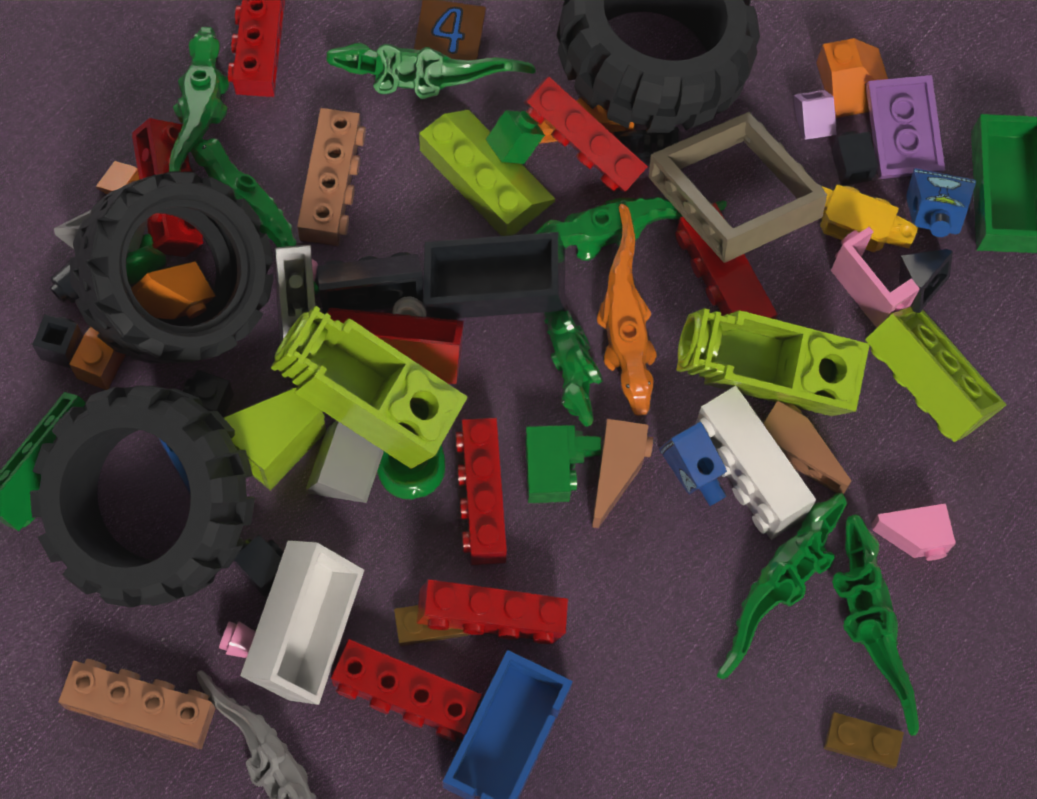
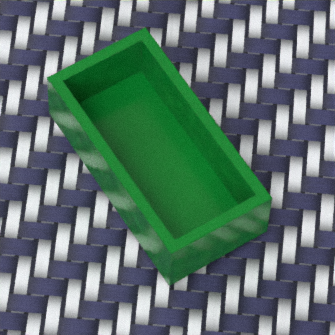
(1005, 183)

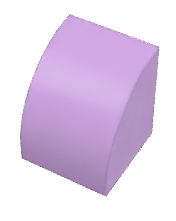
(815, 114)

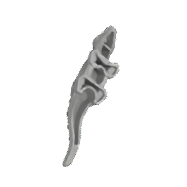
(270, 760)

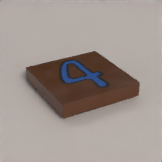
(451, 28)

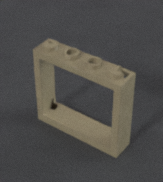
(705, 219)

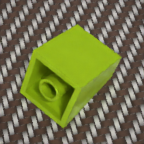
(276, 434)

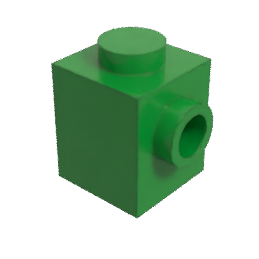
(515, 137)

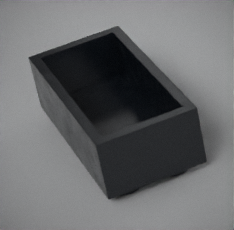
(494, 276)

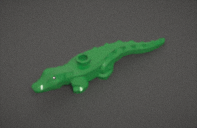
(420, 70)
(200, 96)
(216, 163)
(603, 223)
(574, 360)
(786, 575)
(872, 613)

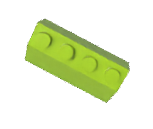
(498, 190)
(934, 373)

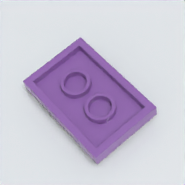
(905, 126)

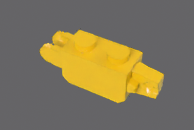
(851, 211)

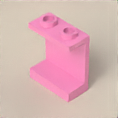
(865, 285)

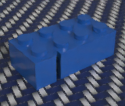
(507, 731)

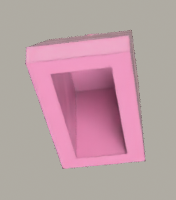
(918, 531)

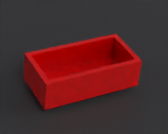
(425, 340)

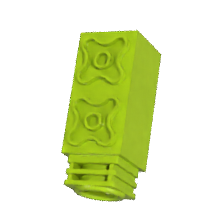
(774, 360)
(368, 386)

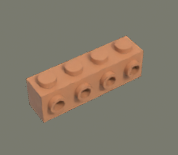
(329, 177)
(138, 704)

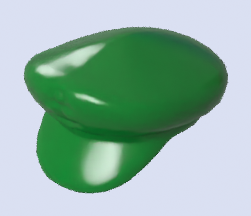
(144, 260)
(413, 482)

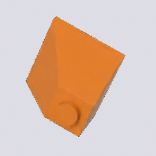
(845, 70)
(174, 292)

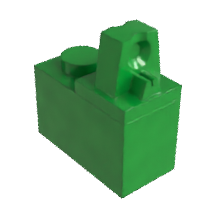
(550, 456)

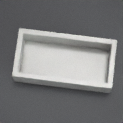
(755, 464)
(302, 622)

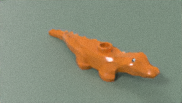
(625, 319)

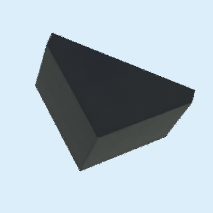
(929, 273)

